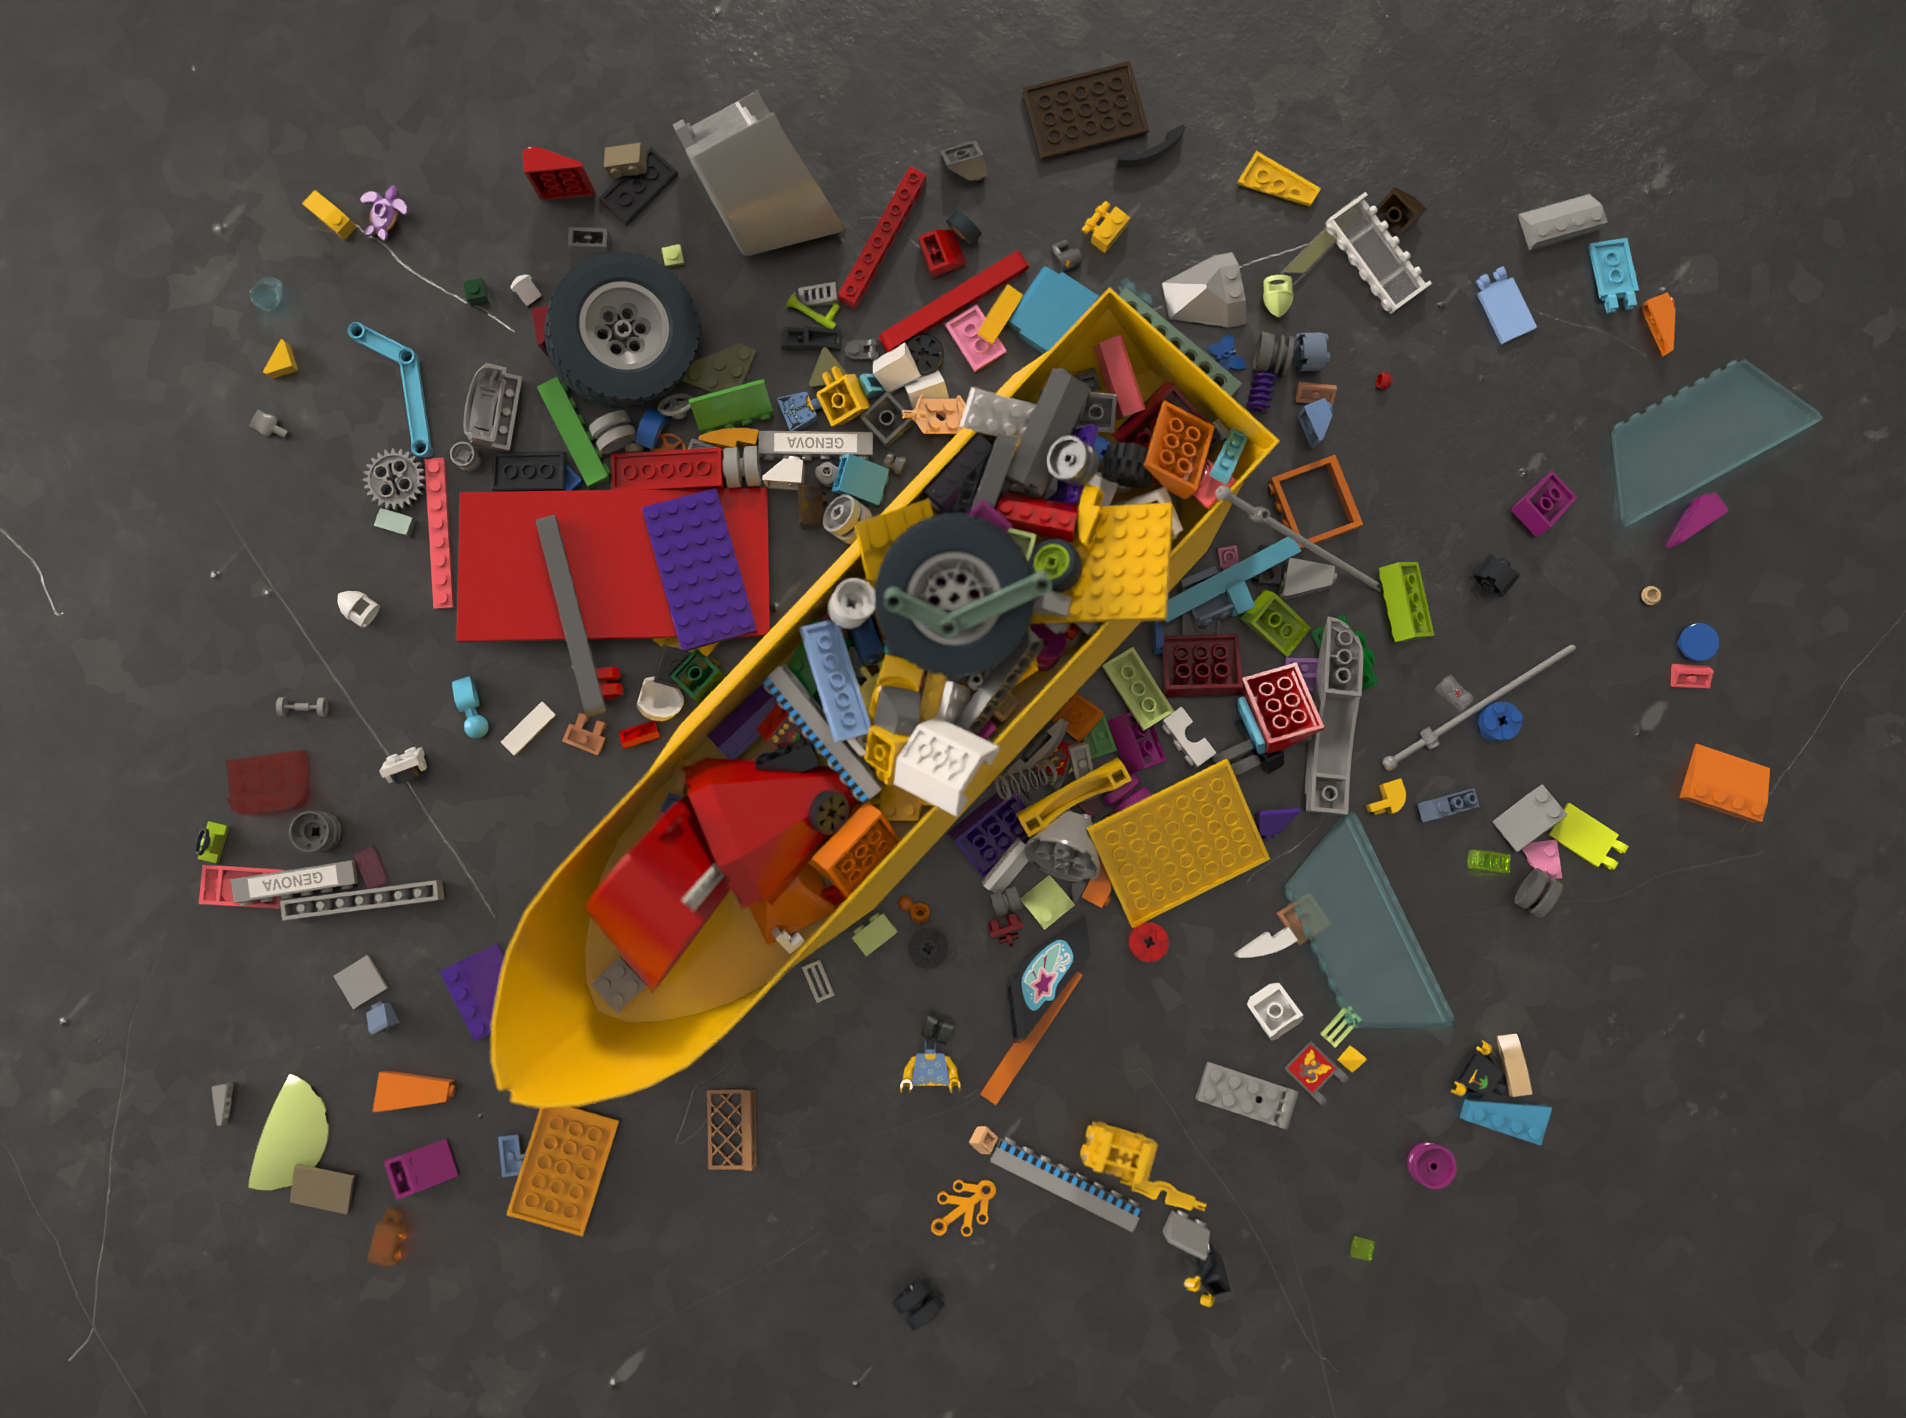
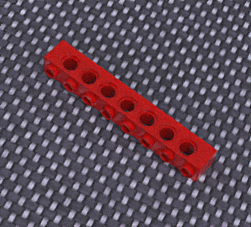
(882, 238)

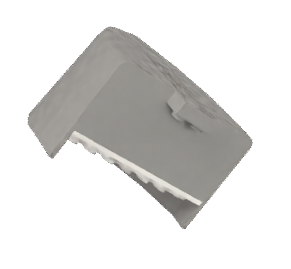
(757, 178)

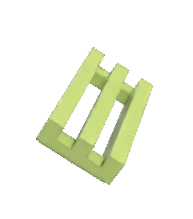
(1329, 1038)

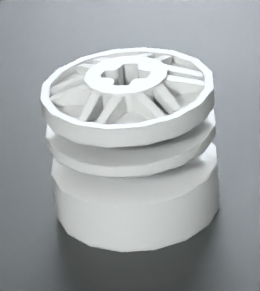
(855, 594)

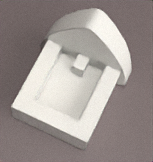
(525, 289)

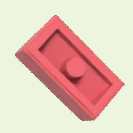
(1691, 676)

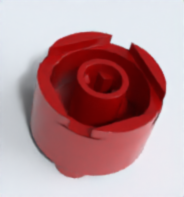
(1138, 947)

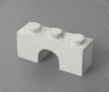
(1175, 726)

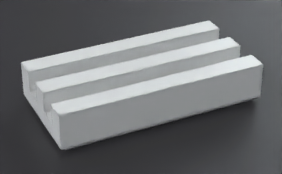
(812, 966)

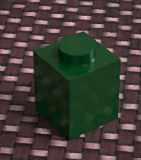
(476, 292)

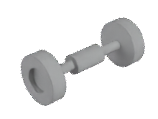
(282, 707)

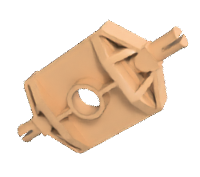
(926, 411)

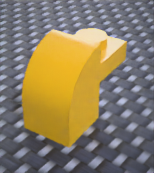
(1393, 798)

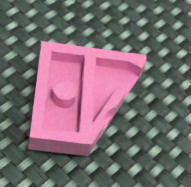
(1544, 856)

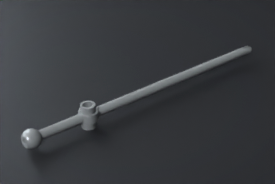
(1261, 515)
(1430, 737)

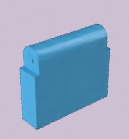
(1050, 309)

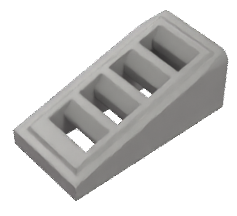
(816, 288)
(222, 1102)

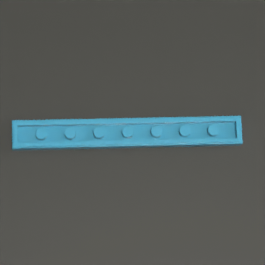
(1241, 571)

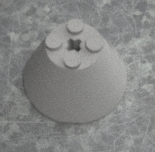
(1065, 848)

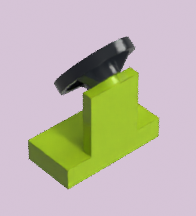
(212, 842)

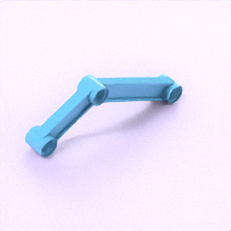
(411, 383)

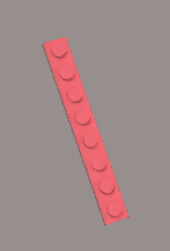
(439, 533)

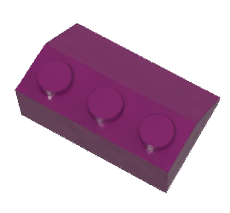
(1136, 747)

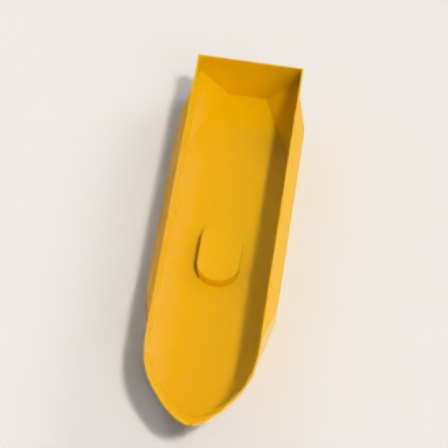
(551, 1028)

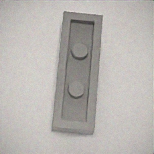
(1081, 762)

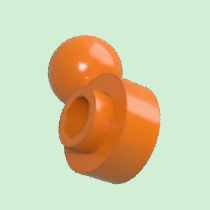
(906, 904)

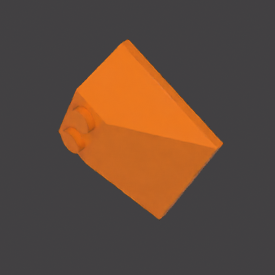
(796, 907)

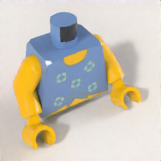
(930, 1069)

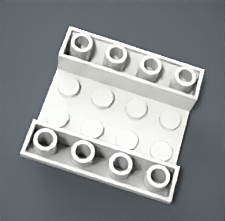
(941, 763)

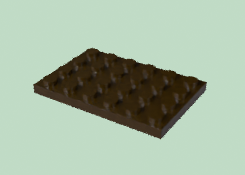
(1085, 110)

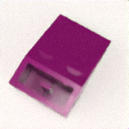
(421, 1168)

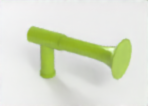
(825, 321)

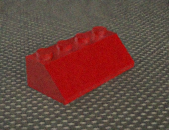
(1040, 516)

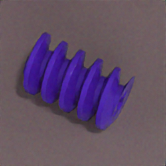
(1260, 392)

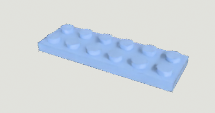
(835, 680)

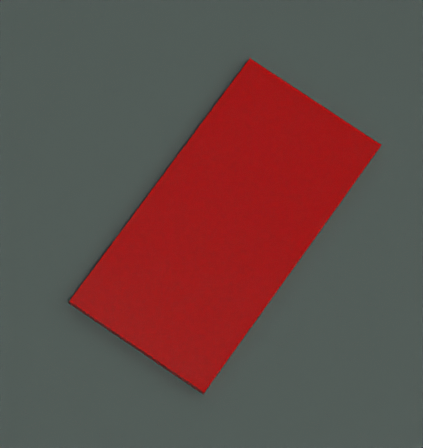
(616, 577)

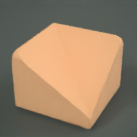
(983, 1140)

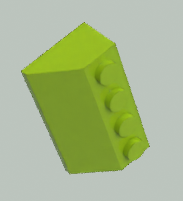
(1406, 601)

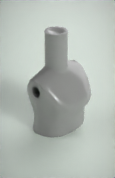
(266, 424)

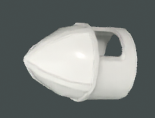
(358, 607)

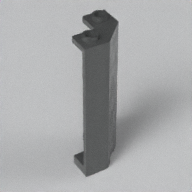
(1052, 419)

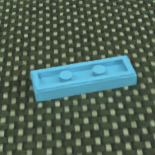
(1251, 725)

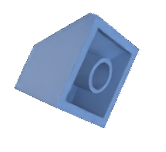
(1315, 420)

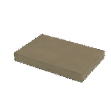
(322, 1189)

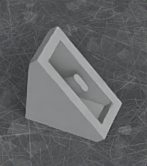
(1052, 605)

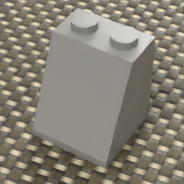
(1305, 578)

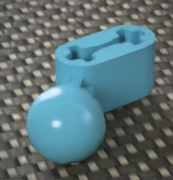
(466, 700)

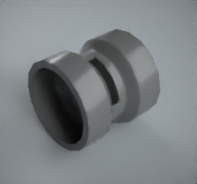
(898, 465)

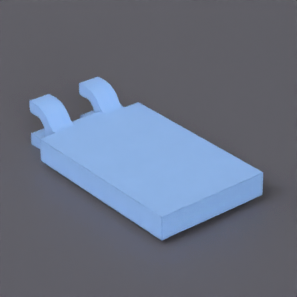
(1505, 306)

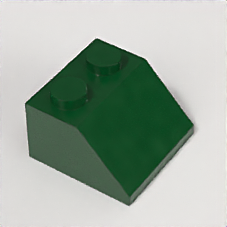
(698, 676)

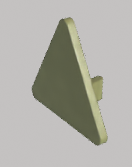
(824, 364)

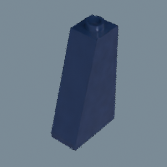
(866, 643)

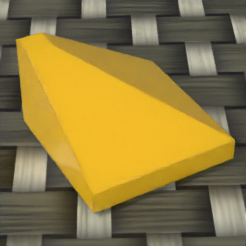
(1351, 1059)

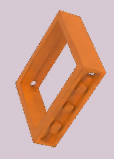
(1341, 488)

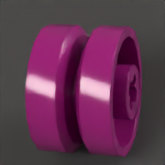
(1052, 649)
(1126, 794)
(1442, 1161)

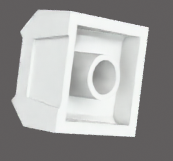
(1274, 1010)

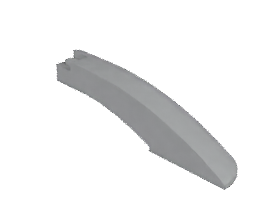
(1338, 697)

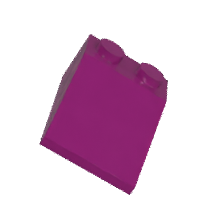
(1544, 504)
(1696, 517)

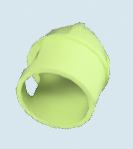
(1279, 296)

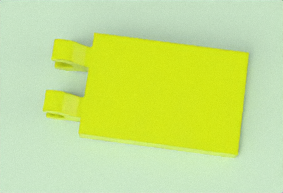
(1587, 837)

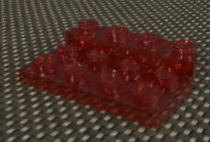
(268, 782)

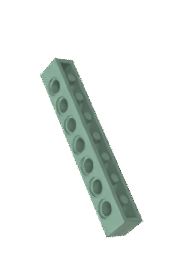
(1187, 347)

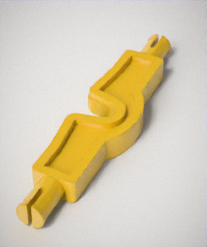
(1173, 1196)

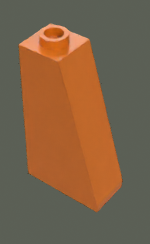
(407, 1090)

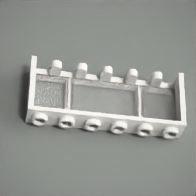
(1376, 254)

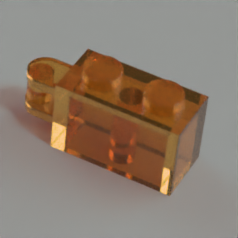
(387, 1240)

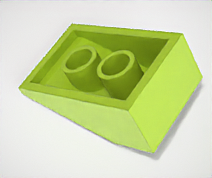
(1276, 622)

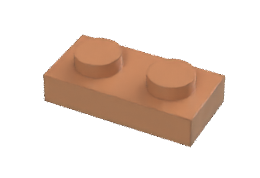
(1313, 392)

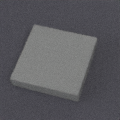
(360, 982)

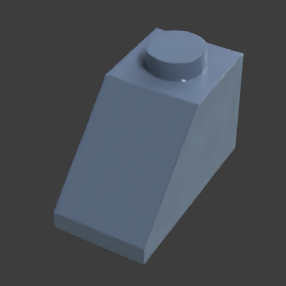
(381, 1018)

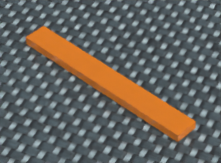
(1020, 1052)

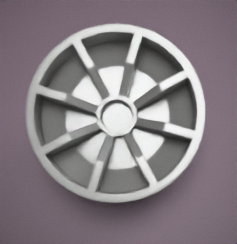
(736, 467)

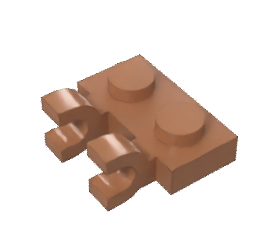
(585, 739)

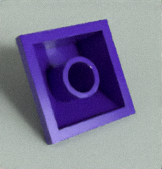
(1274, 821)

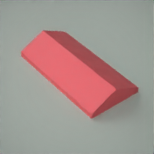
(1119, 376)

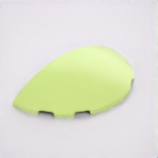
(292, 1136)

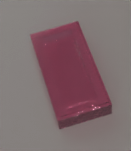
(370, 868)

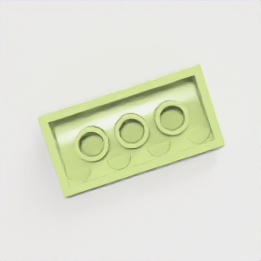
(1138, 688)

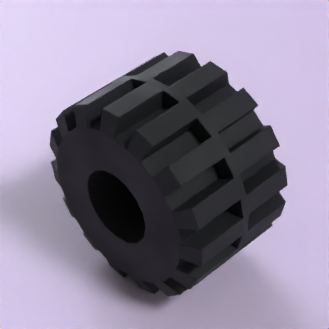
(1125, 465)

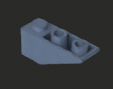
(1448, 805)

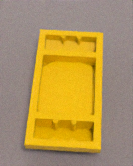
(894, 673)

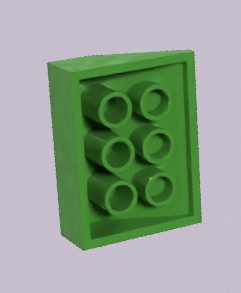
(732, 407)

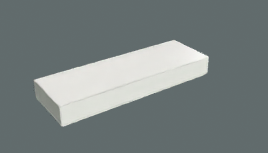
(528, 728)

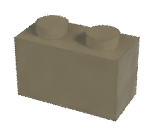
(625, 160)

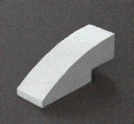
(1267, 944)

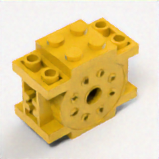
(1118, 1152)

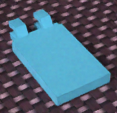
(1614, 273)

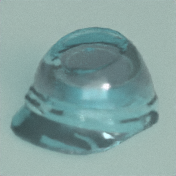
(267, 293)

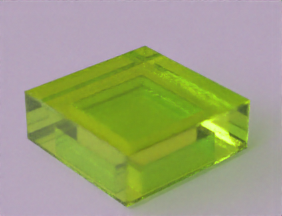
(1362, 1248)

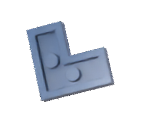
(510, 1155)

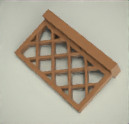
(748, 1132)

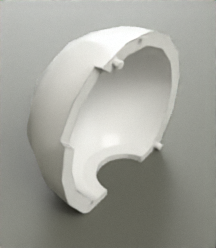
(659, 701)

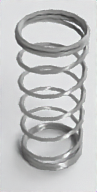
(1008, 795)

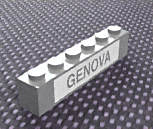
(814, 445)
(294, 881)

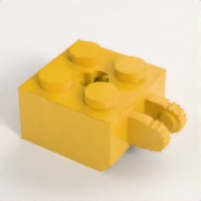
(843, 398)
(882, 752)

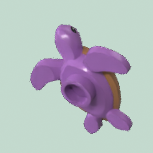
(384, 211)

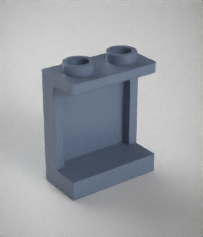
(1211, 609)

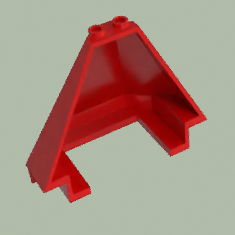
(759, 822)

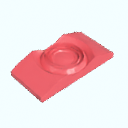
(1207, 486)
(217, 887)

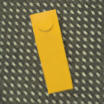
(329, 214)

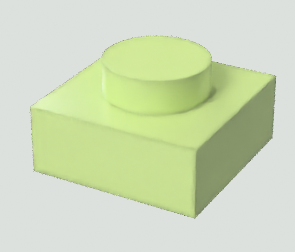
(673, 256)

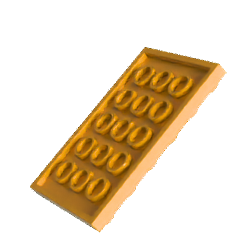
(563, 1168)

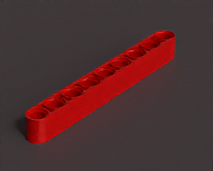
(955, 300)

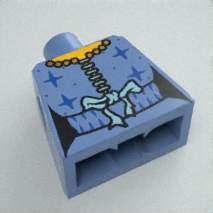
(799, 410)

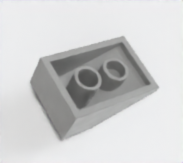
(1530, 818)
(1187, 1234)

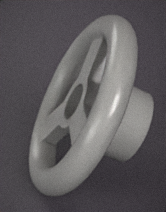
(677, 408)

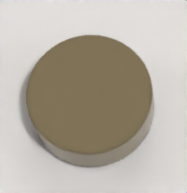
(632, 448)

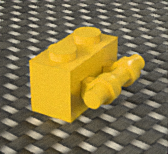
(1110, 228)

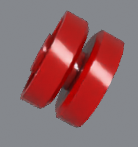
(607, 677)

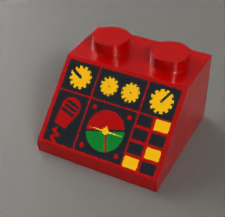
(779, 728)

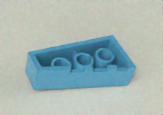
(1514, 1119)

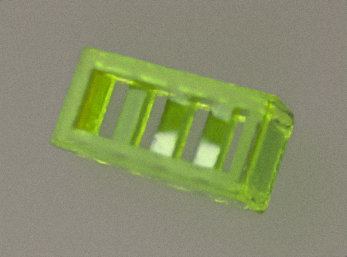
(1476, 861)

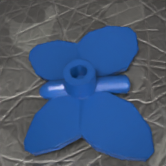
(1225, 355)

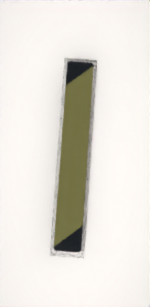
(1310, 255)

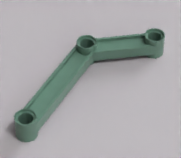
(972, 613)

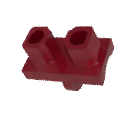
(996, 930)

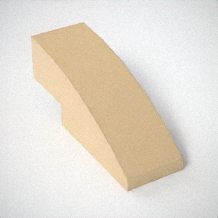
(1514, 1065)

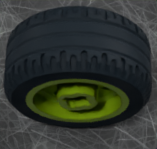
(1059, 561)

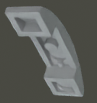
(1057, 732)

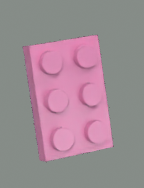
(974, 348)

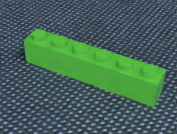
(573, 432)

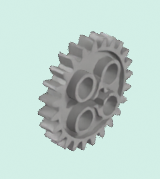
(378, 485)

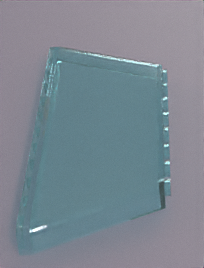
(1702, 436)
(1364, 935)

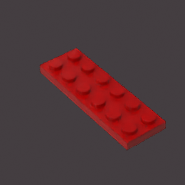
(668, 469)

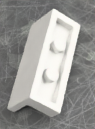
(1006, 868)

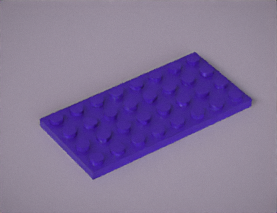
(699, 570)

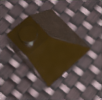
(1399, 211)

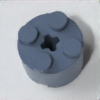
(1311, 351)

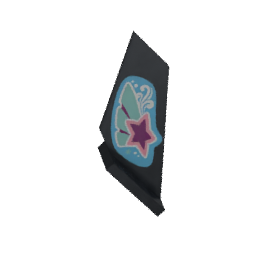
(1044, 977)

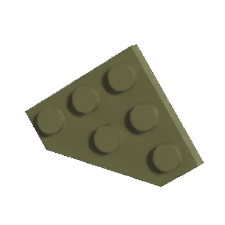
(722, 369)

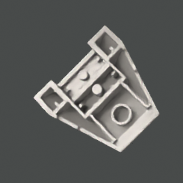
(1208, 293)

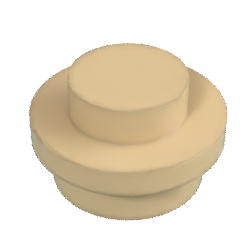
(1651, 595)

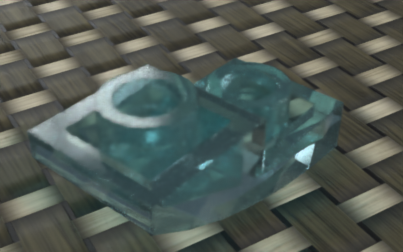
(1145, 297)

